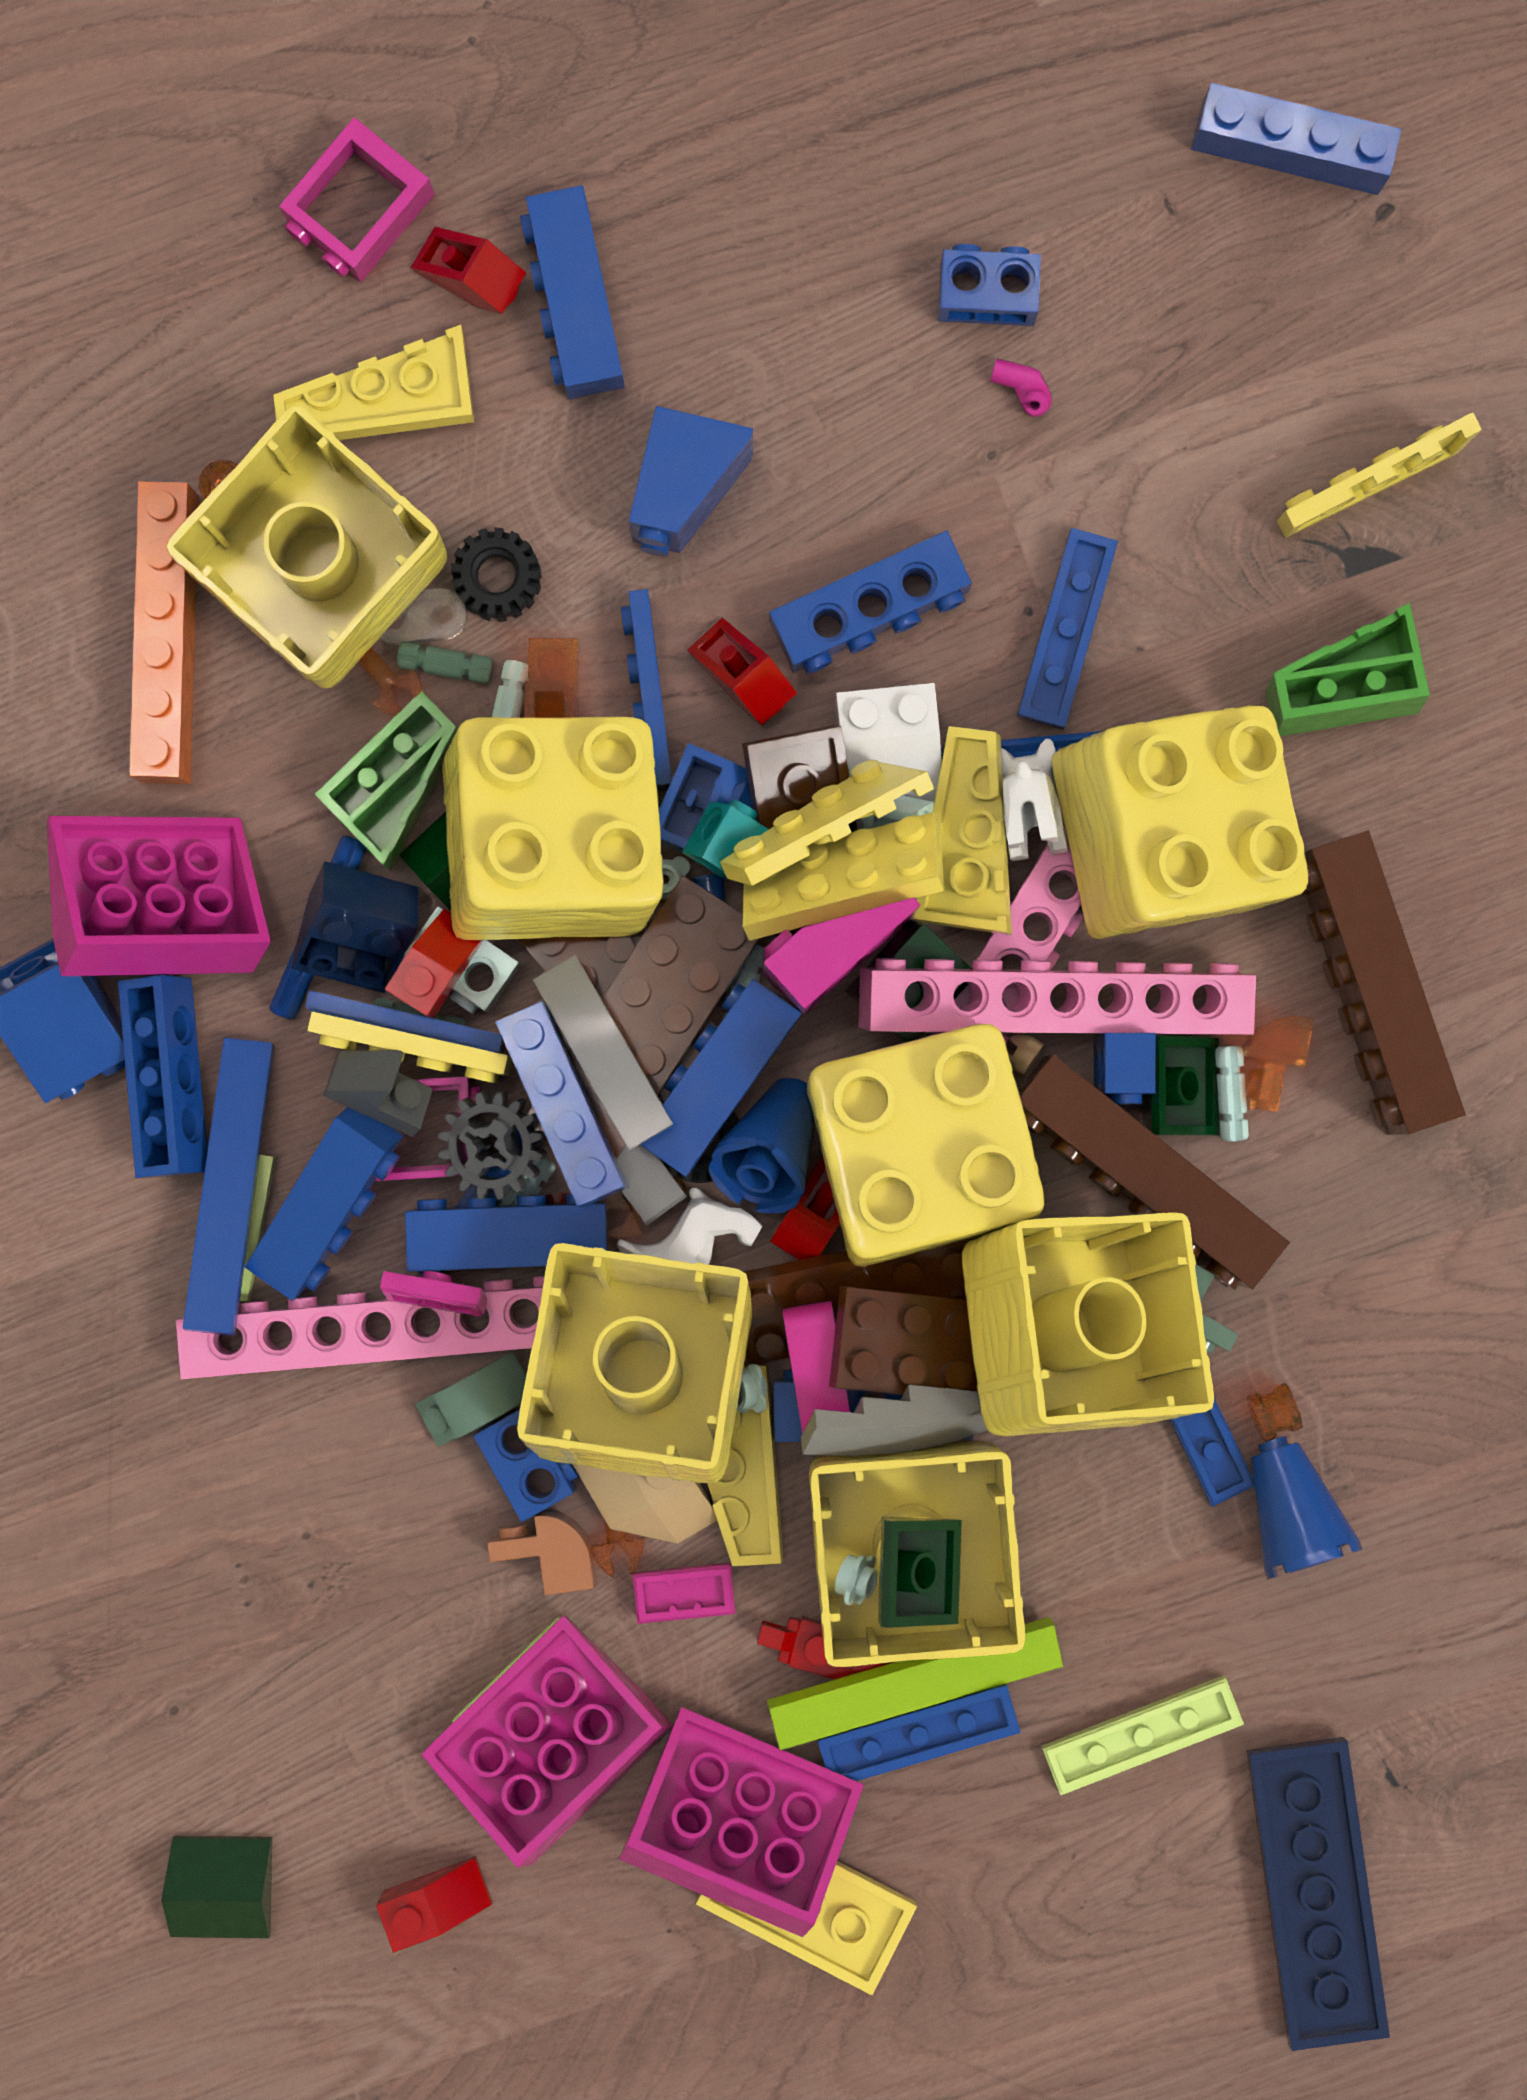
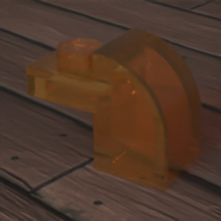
(552, 678)

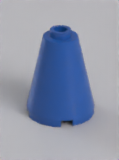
(768, 1150)
(1296, 1511)

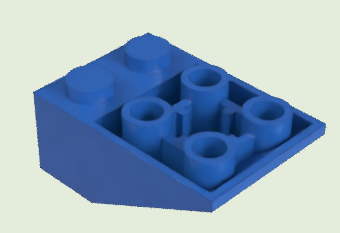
(696, 782)

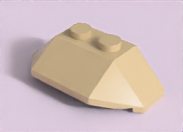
(649, 1505)

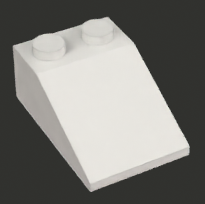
(893, 728)

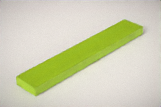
(906, 1688)

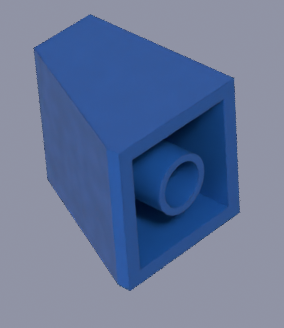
(684, 477)
(58, 1024)

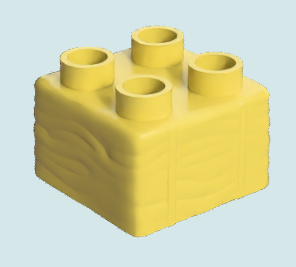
(310, 548)
(1180, 820)
(552, 827)
(925, 1143)
(1086, 1324)
(636, 1364)
(940, 1482)

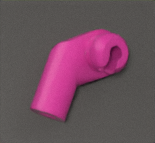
(1027, 384)

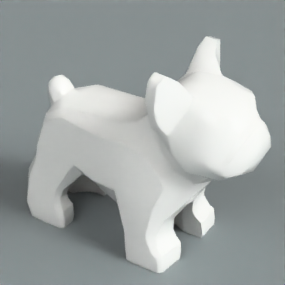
(1031, 801)
(696, 1229)

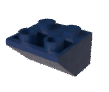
(356, 927)

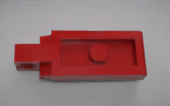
(803, 1647)

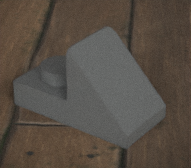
(375, 1088)

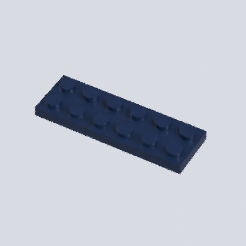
(1318, 1893)

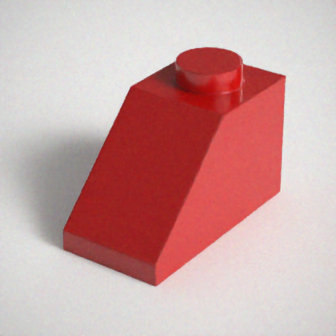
(469, 269)
(742, 671)
(432, 966)
(812, 1221)
(432, 1903)

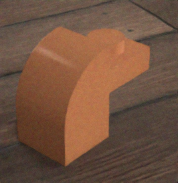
(558, 1542)

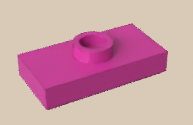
(434, 1291)
(684, 1593)

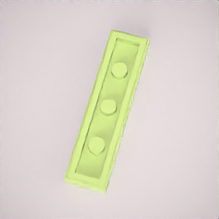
(1142, 1735)

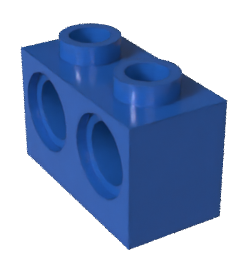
(989, 300)
(1125, 1066)
(514, 1466)

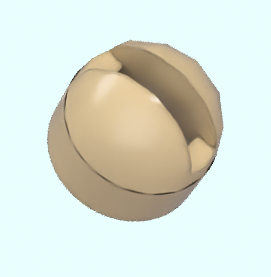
(1025, 1054)

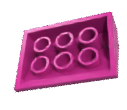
(153, 896)
(824, 954)
(546, 1742)
(742, 1822)

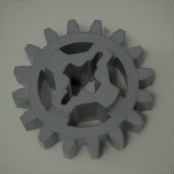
(480, 1161)

